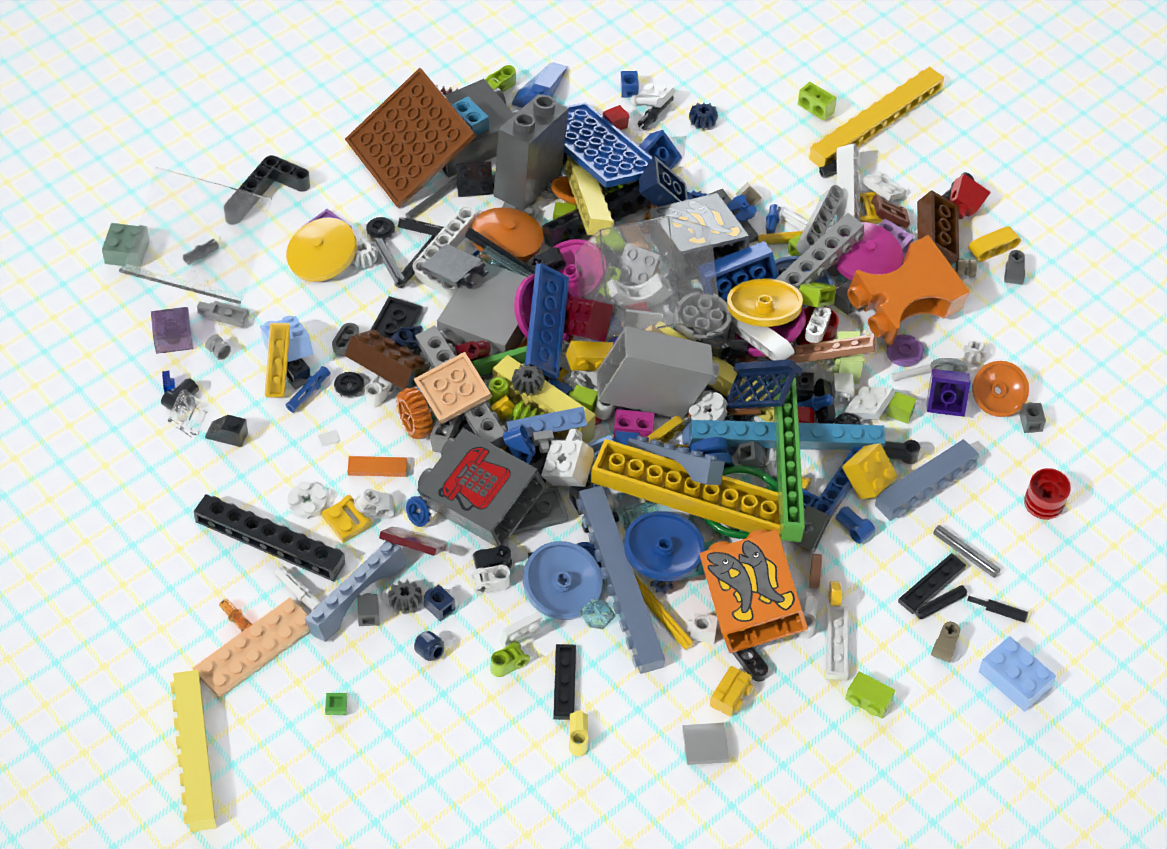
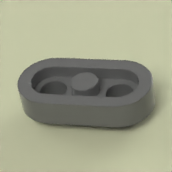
(342, 338)

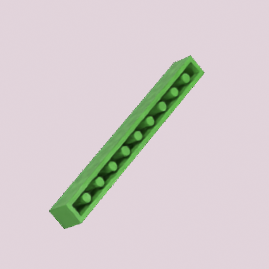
(789, 467)

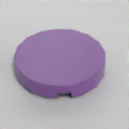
(905, 351)

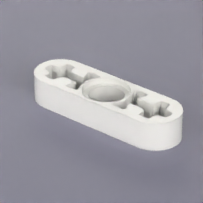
(821, 327)

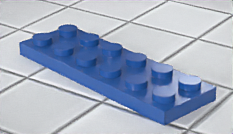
(547, 320)

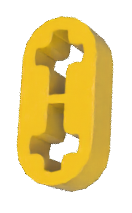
(835, 593)

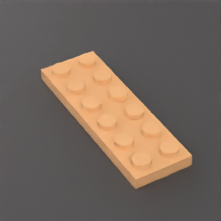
(253, 647)

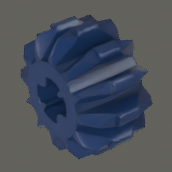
(703, 115)

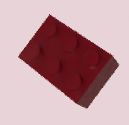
(587, 318)

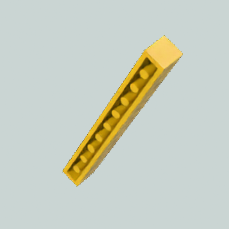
(878, 116)

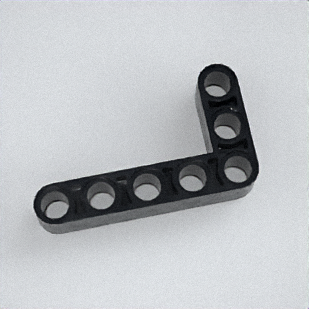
(279, 170)

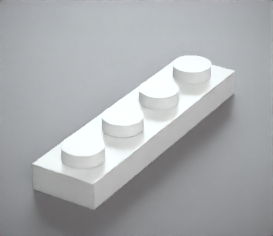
(837, 642)

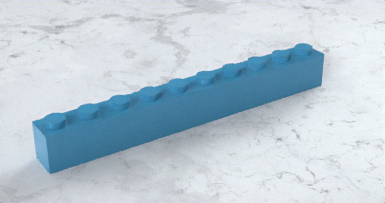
(811, 435)

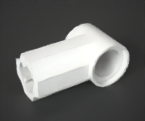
(809, 607)

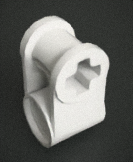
(378, 391)
(377, 503)
(491, 579)

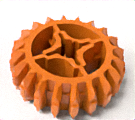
(414, 413)

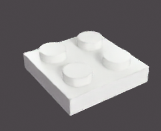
(870, 402)

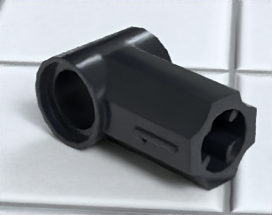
(169, 397)
(906, 451)

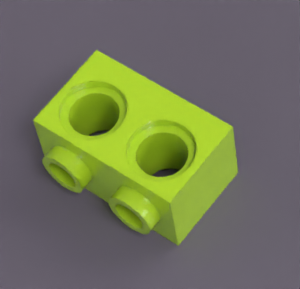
(816, 101)

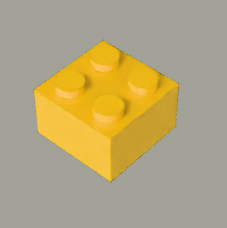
(869, 471)

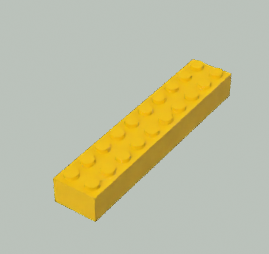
(670, 485)

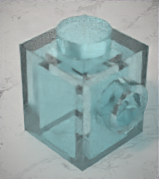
(597, 614)

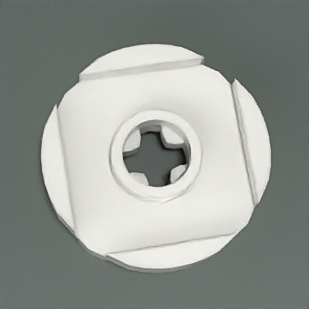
(709, 400)
(307, 490)

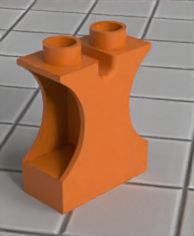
(919, 286)

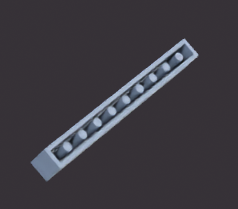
(621, 580)

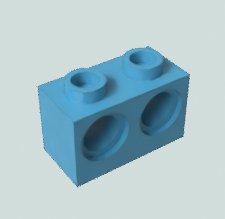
(472, 115)

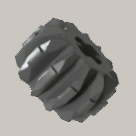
(528, 379)
(405, 596)

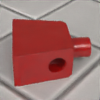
(968, 195)

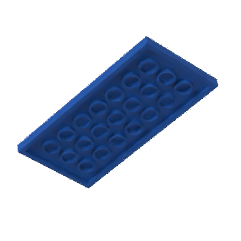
(602, 147)

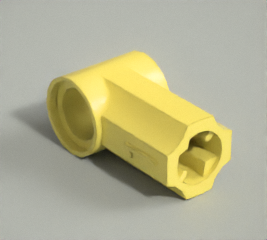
(578, 733)

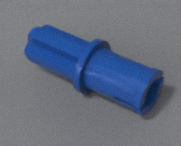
(772, 218)
(817, 403)

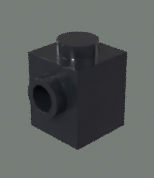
(805, 386)

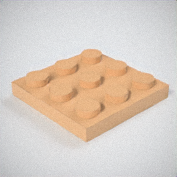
(452, 388)

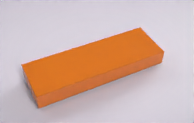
(377, 466)

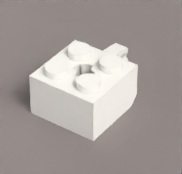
(568, 461)

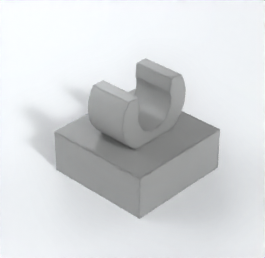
(542, 440)

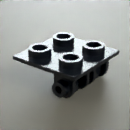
(474, 179)

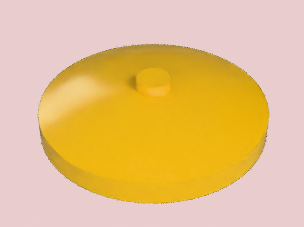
(321, 249)
(764, 302)

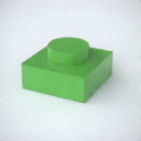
(336, 704)

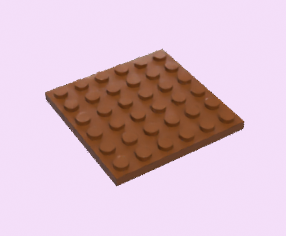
(410, 137)

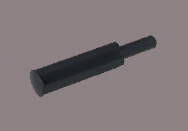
(1001, 608)

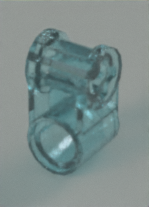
(635, 512)

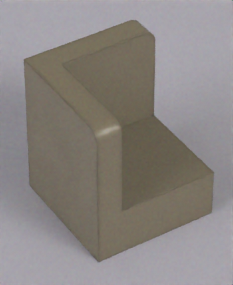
(751, 194)

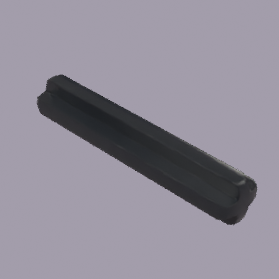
(941, 602)

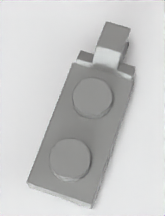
(223, 313)

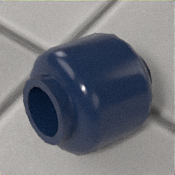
(429, 646)

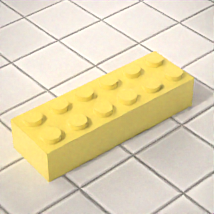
(547, 400)

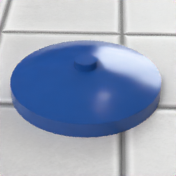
(663, 546)

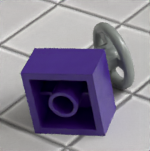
(948, 387)

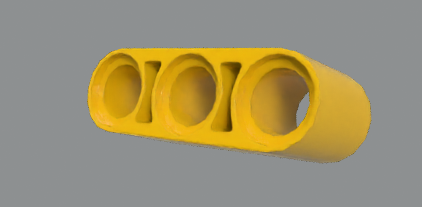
(994, 243)

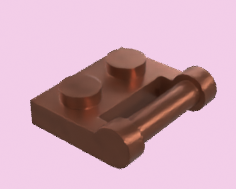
(891, 212)

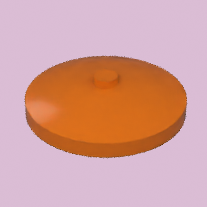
(510, 230)

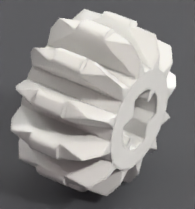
(365, 254)

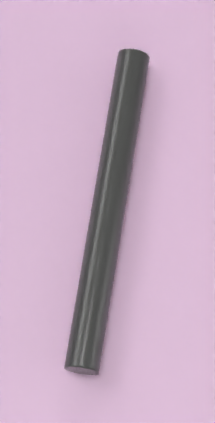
(431, 198)

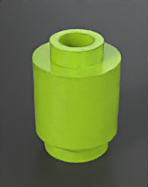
(498, 388)

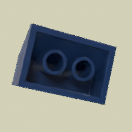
(661, 184)

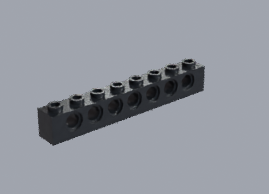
(570, 226)
(208, 515)

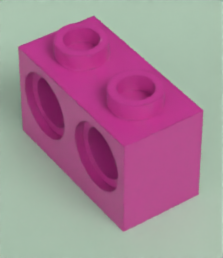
(634, 422)

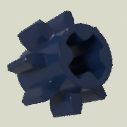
(660, 586)

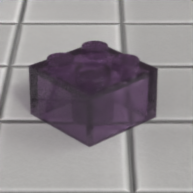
(171, 330)

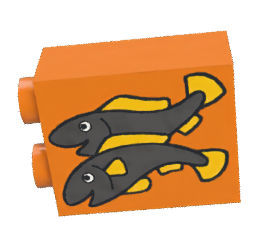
(753, 590)

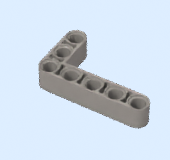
(820, 221)

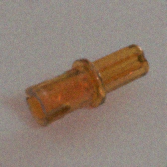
(234, 615)

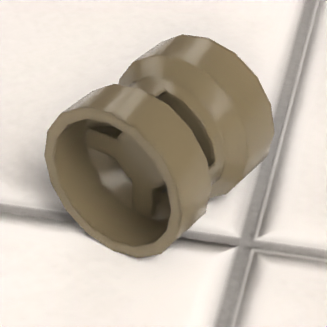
(966, 267)

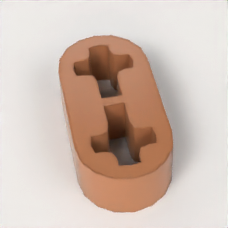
(815, 571)

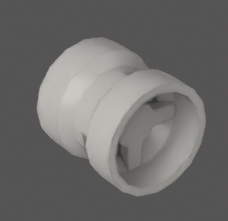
(218, 347)

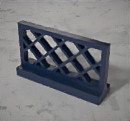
(764, 371)

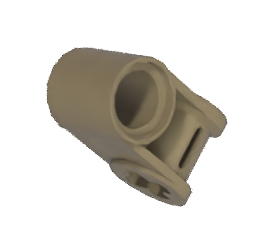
(945, 644)

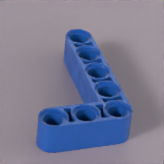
(833, 493)

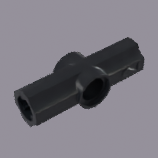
(726, 347)

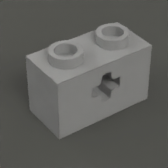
(443, 432)

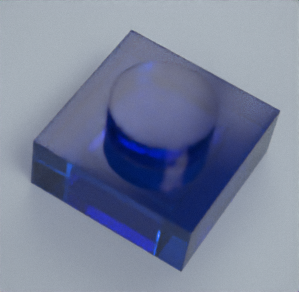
(168, 382)

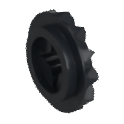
(376, 223)
(342, 381)

